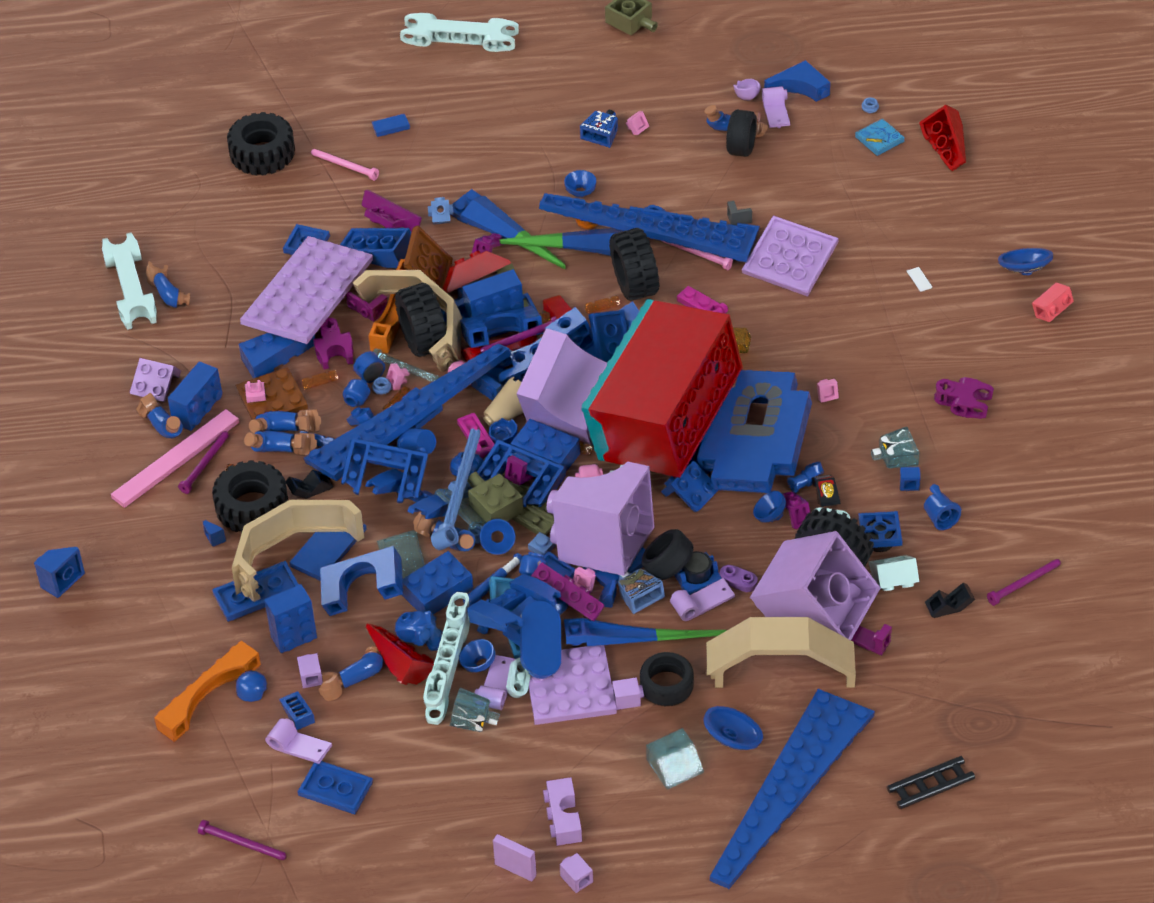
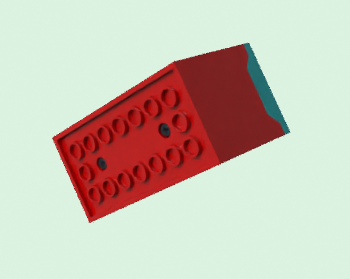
(663, 387)

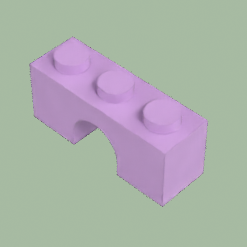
(565, 826)

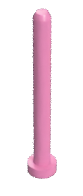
(372, 173)
(726, 262)

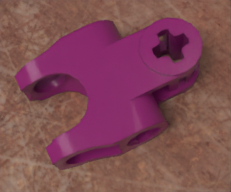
(333, 343)
(963, 396)

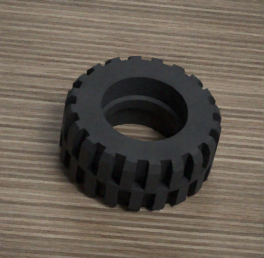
(258, 129)
(634, 264)
(420, 318)
(242, 480)

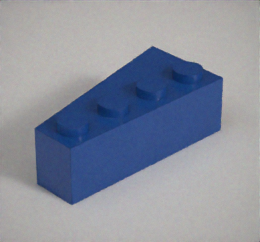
(269, 351)

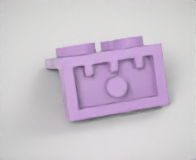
(153, 378)

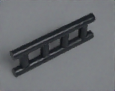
(935, 771)

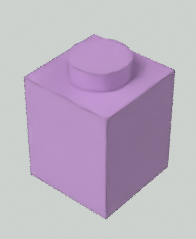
(309, 670)
(627, 693)
(576, 872)

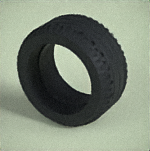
(741, 133)
(667, 554)
(667, 663)

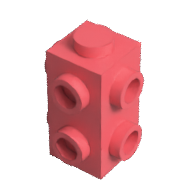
(1052, 302)

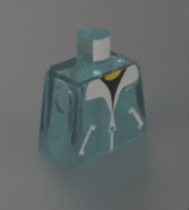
(897, 449)
(472, 711)

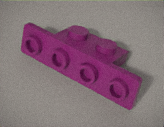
(388, 213)
(570, 593)

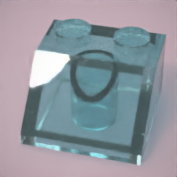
(674, 758)

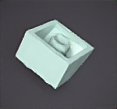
(895, 572)

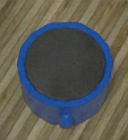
(369, 367)

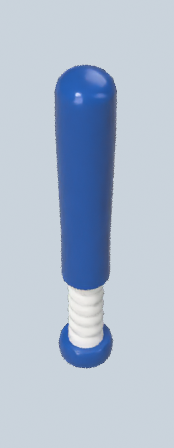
(482, 589)

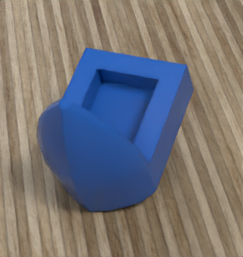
(359, 416)

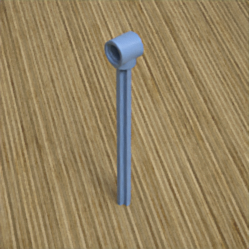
(447, 534)

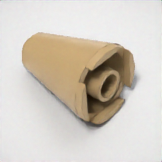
(505, 404)

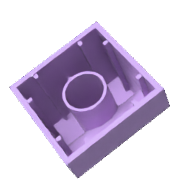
(559, 384)
(603, 518)
(818, 581)

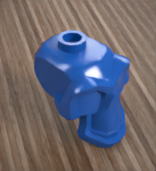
(419, 628)

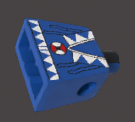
(600, 128)

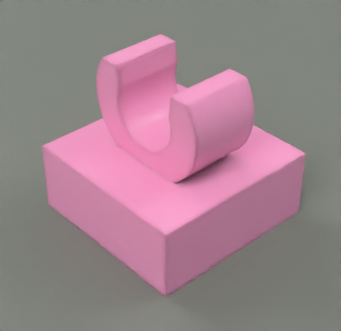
(637, 123)
(397, 376)
(827, 390)
(255, 391)
(584, 577)

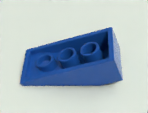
(385, 244)

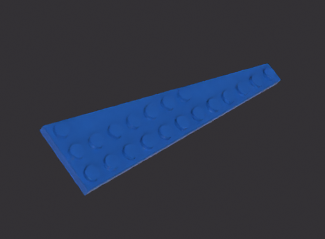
(674, 228)
(405, 413)
(812, 748)

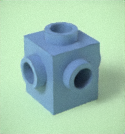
(443, 217)

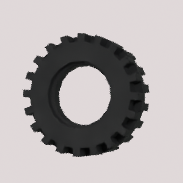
(848, 529)

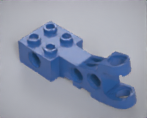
(571, 323)

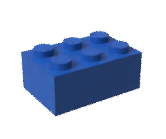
(493, 294)
(195, 395)
(548, 443)
(436, 583)
(290, 618)

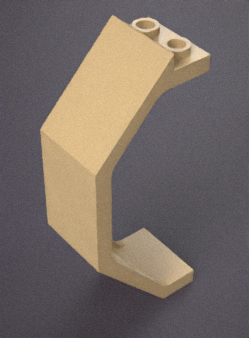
(390, 281)
(283, 522)
(780, 637)

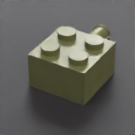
(630, 15)
(494, 498)

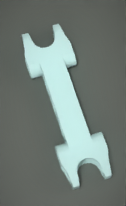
(431, 29)
(134, 302)
(447, 657)

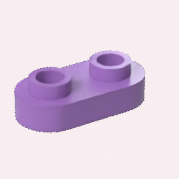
(736, 578)

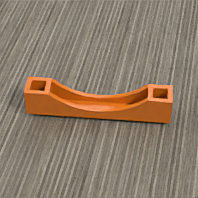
(387, 325)
(176, 717)

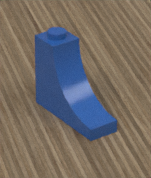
(801, 79)

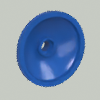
(1025, 260)
(732, 728)

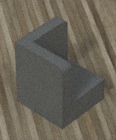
(738, 216)

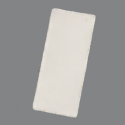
(919, 279)

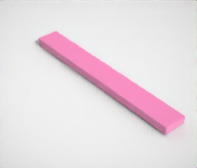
(174, 458)

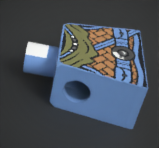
(640, 589)

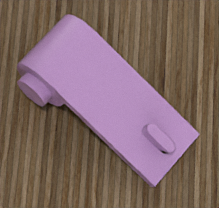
(774, 106)
(701, 601)
(496, 682)
(287, 740)

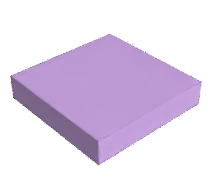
(514, 857)

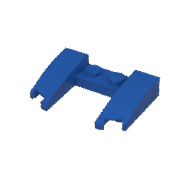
(366, 452)
(547, 473)
(390, 481)
(496, 612)

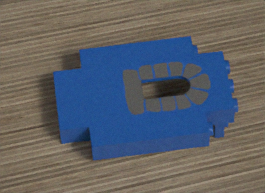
(751, 455)

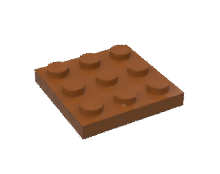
(427, 256)
(280, 394)

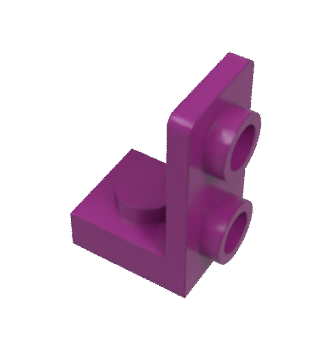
(487, 243)
(371, 311)
(516, 471)
(797, 508)
(873, 641)

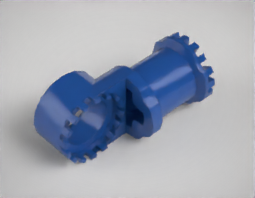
(805, 477)

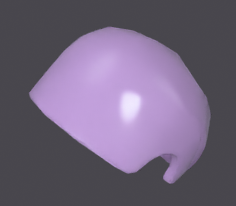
(747, 89)

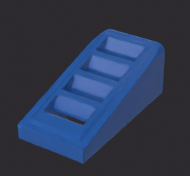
(302, 720)

